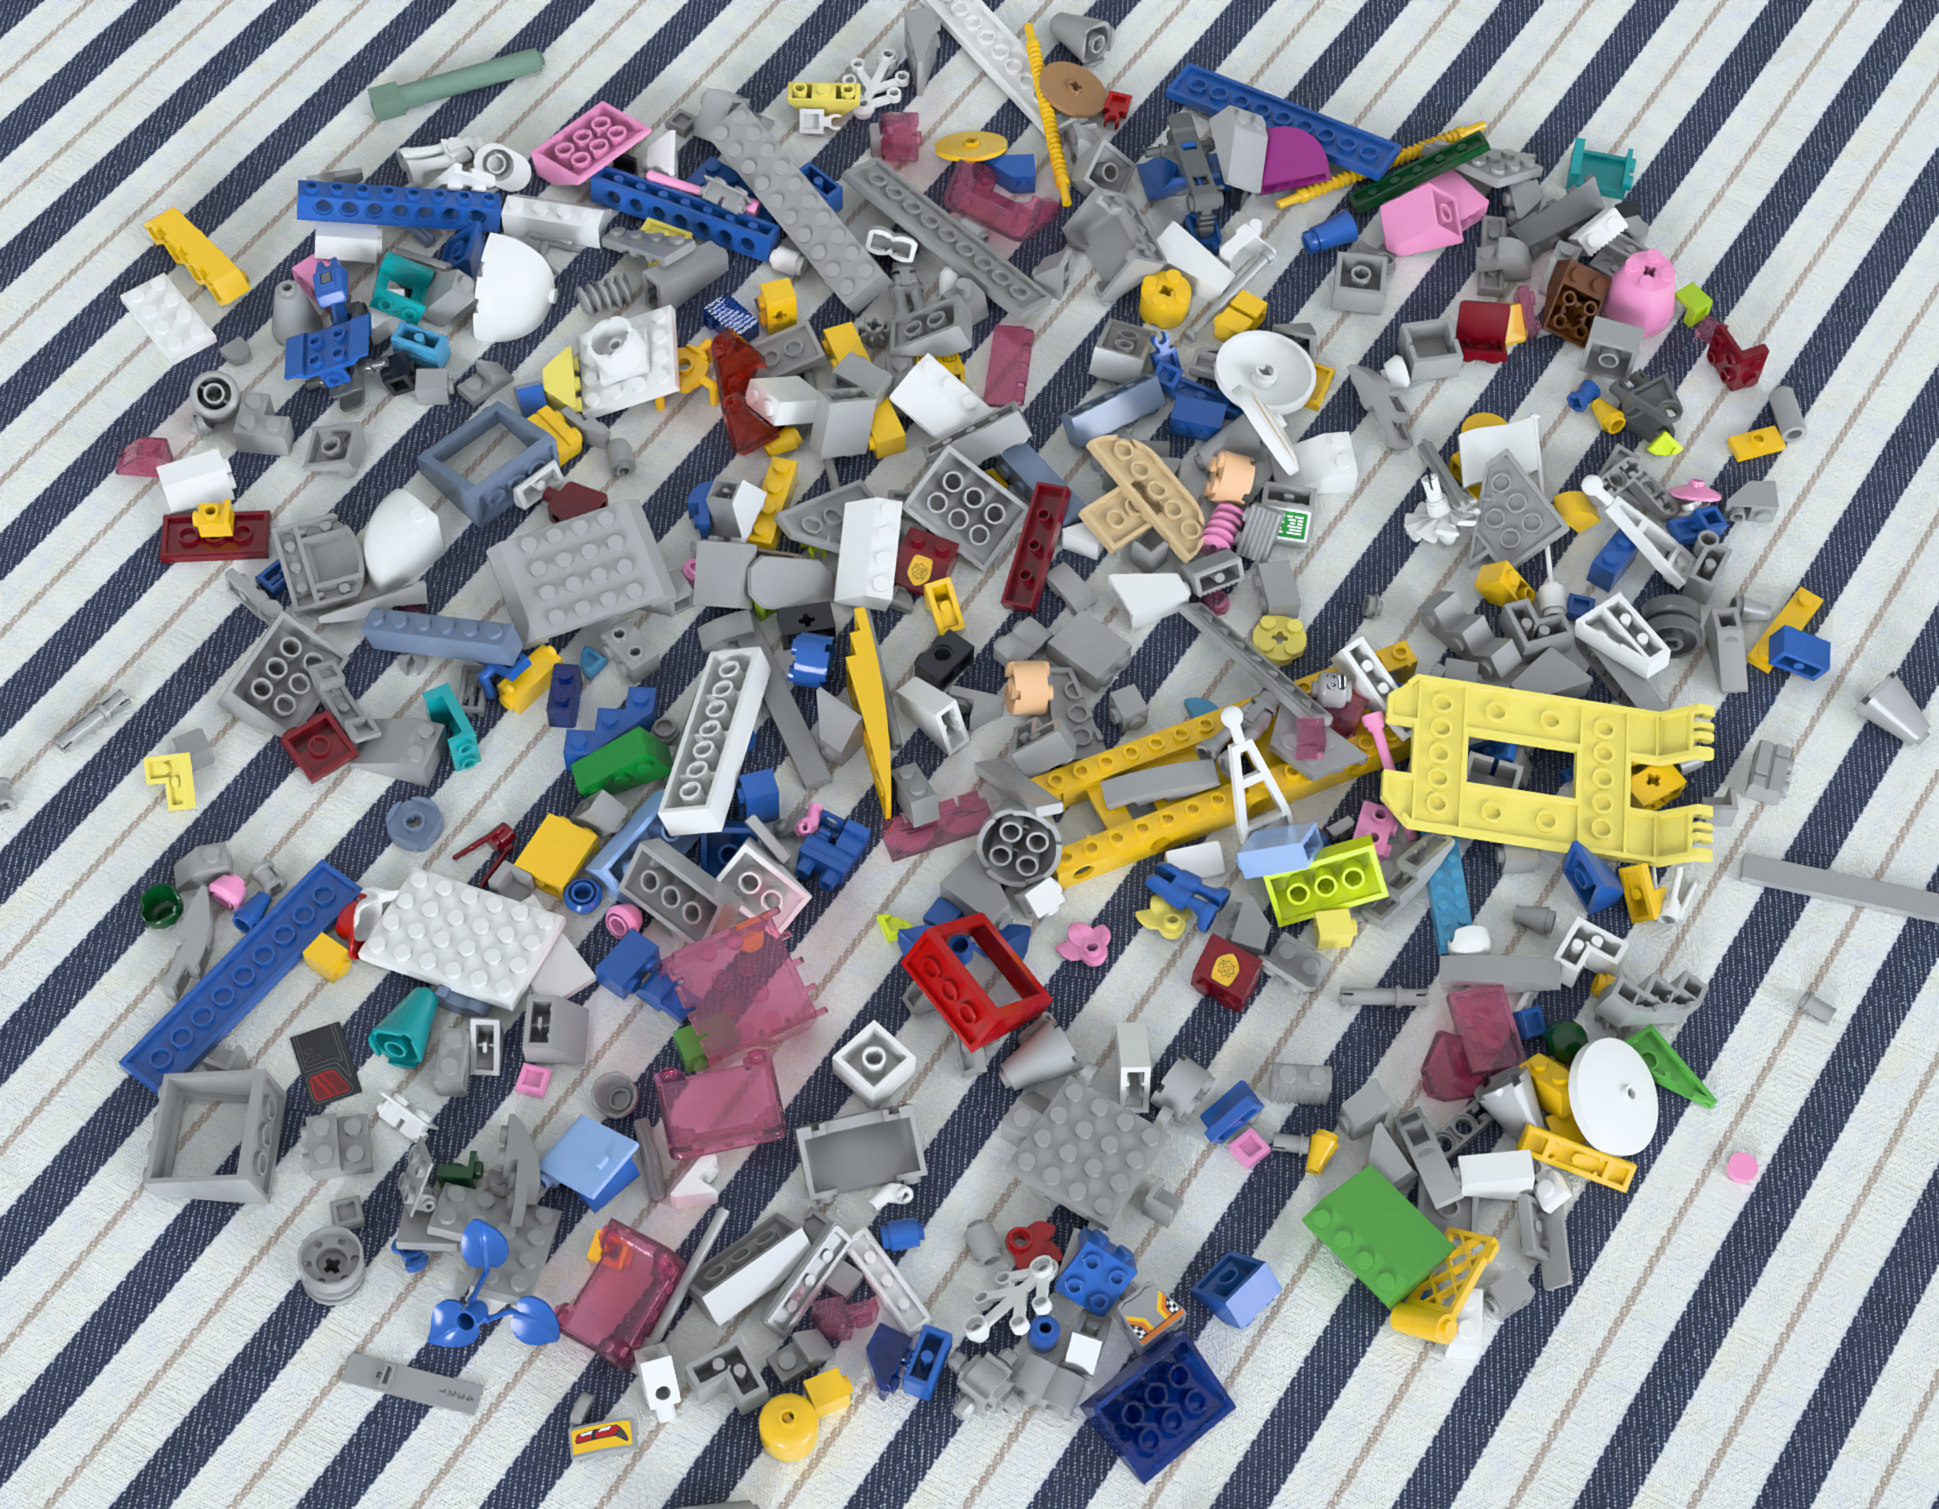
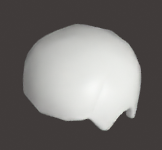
(1470, 941)

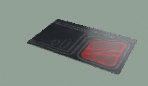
(326, 1065)

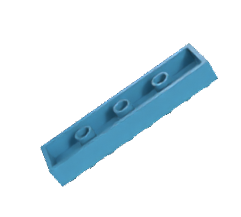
(1448, 898)

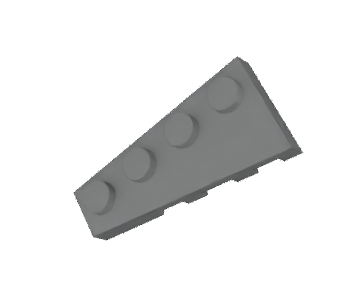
(652, 246)
(1073, 711)

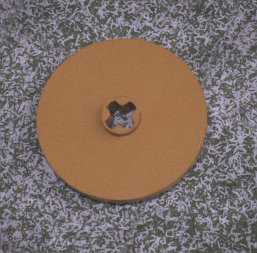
(1072, 89)

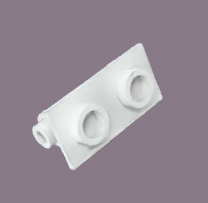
(397, 1108)

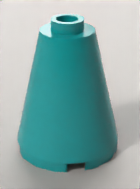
(406, 1029)

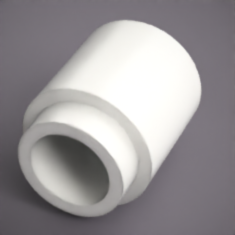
(788, 261)

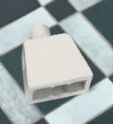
(657, 1370)

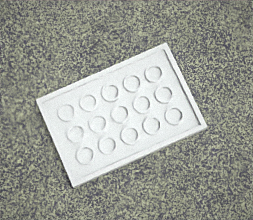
(463, 938)

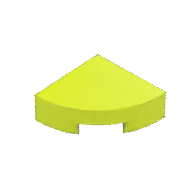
(1664, 445)
(890, 926)

